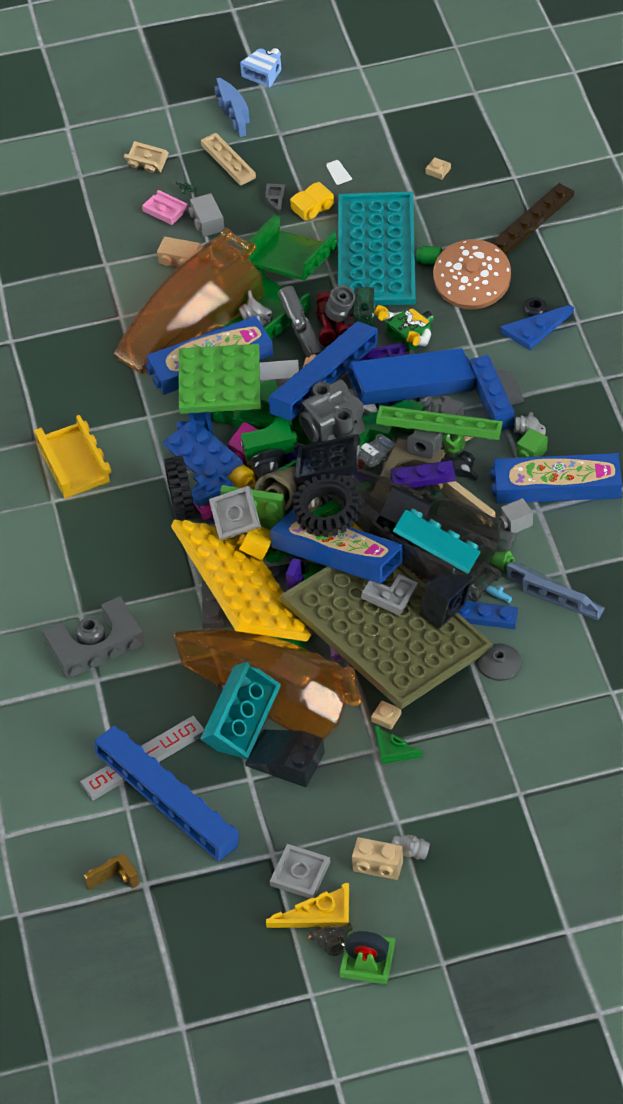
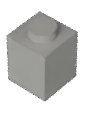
(516, 516)

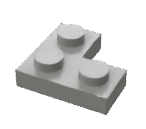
(390, 598)

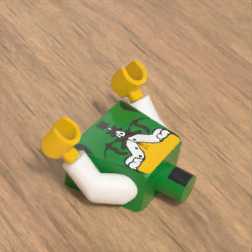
(407, 326)

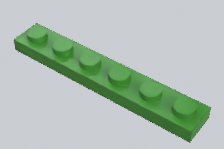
(439, 422)

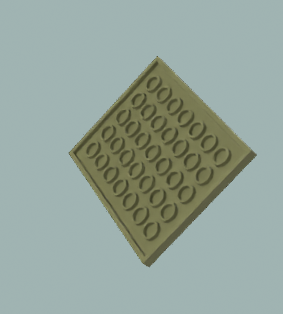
(394, 652)

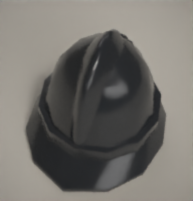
(266, 462)

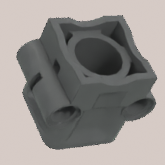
(331, 413)

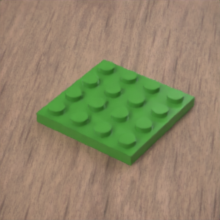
(219, 378)

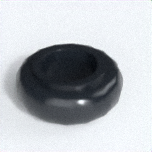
(535, 301)

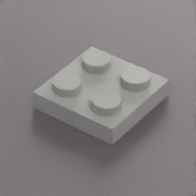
(235, 513)
(300, 871)

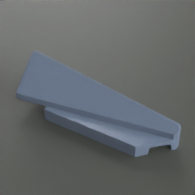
(552, 591)

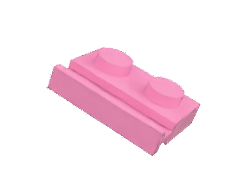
(165, 207)

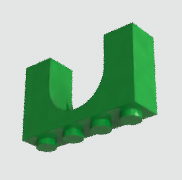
(275, 436)

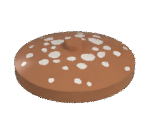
(472, 274)

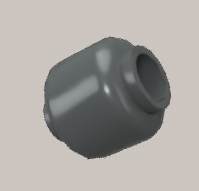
(90, 631)

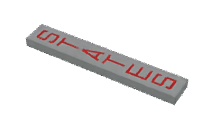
(159, 748)

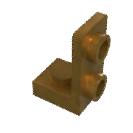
(114, 866)

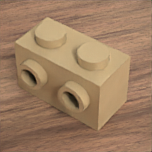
(377, 858)

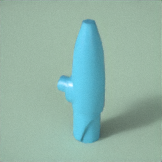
(498, 593)

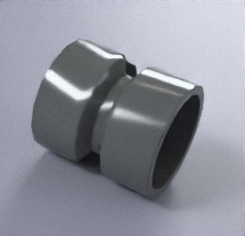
(339, 303)

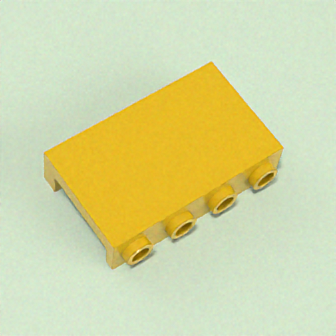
(73, 458)

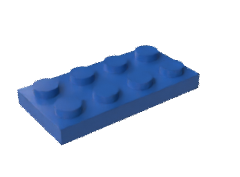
(202, 451)

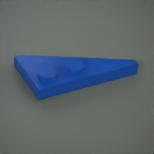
(532, 330)

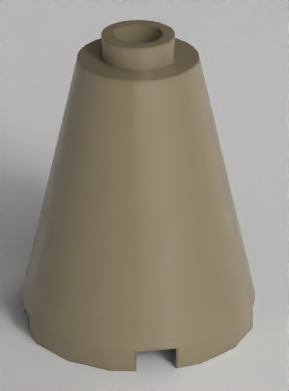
(280, 482)

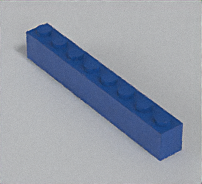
(325, 367)
(166, 793)

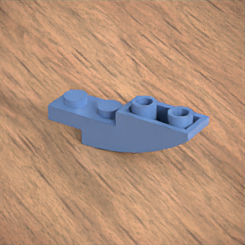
(233, 105)

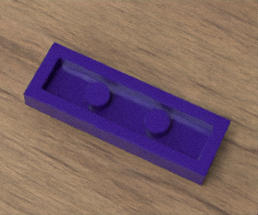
(424, 474)

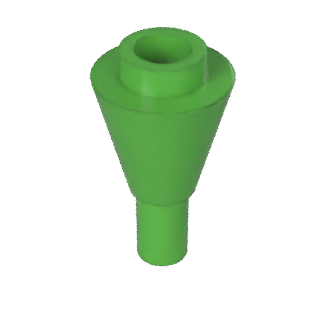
(502, 559)

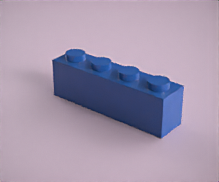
(492, 392)

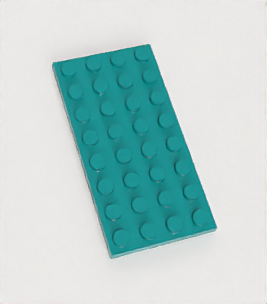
(378, 245)

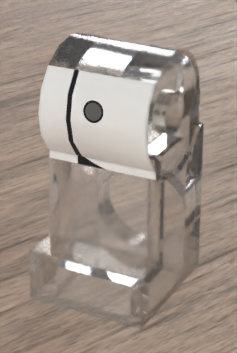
(376, 451)

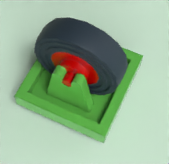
(367, 957)

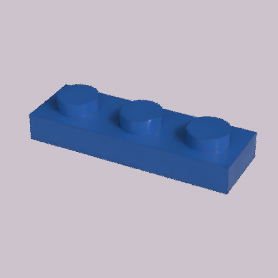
(490, 614)

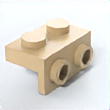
(147, 157)

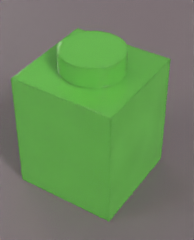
(532, 444)

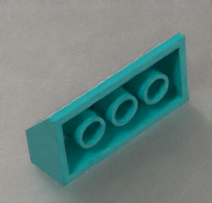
(436, 541)
(240, 711)

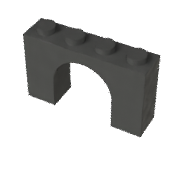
(76, 658)

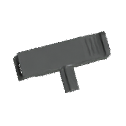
(433, 440)

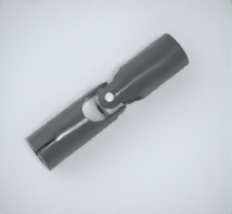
(296, 312)

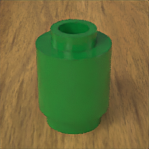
(428, 254)

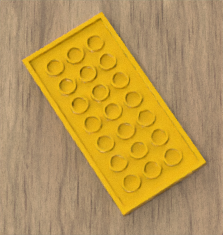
(239, 583)

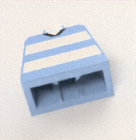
(262, 66)

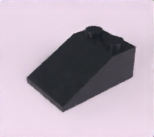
(287, 755)

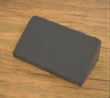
(510, 386)

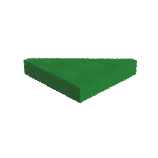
(394, 748)

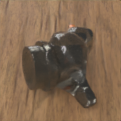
(331, 938)

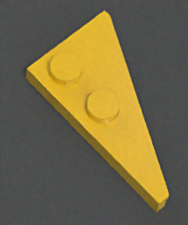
(321, 911)

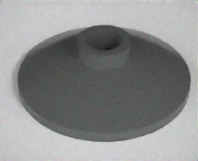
(502, 668)

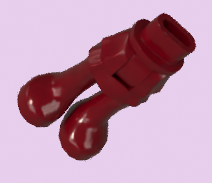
(327, 335)

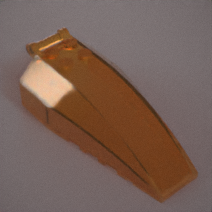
(193, 299)
(310, 688)

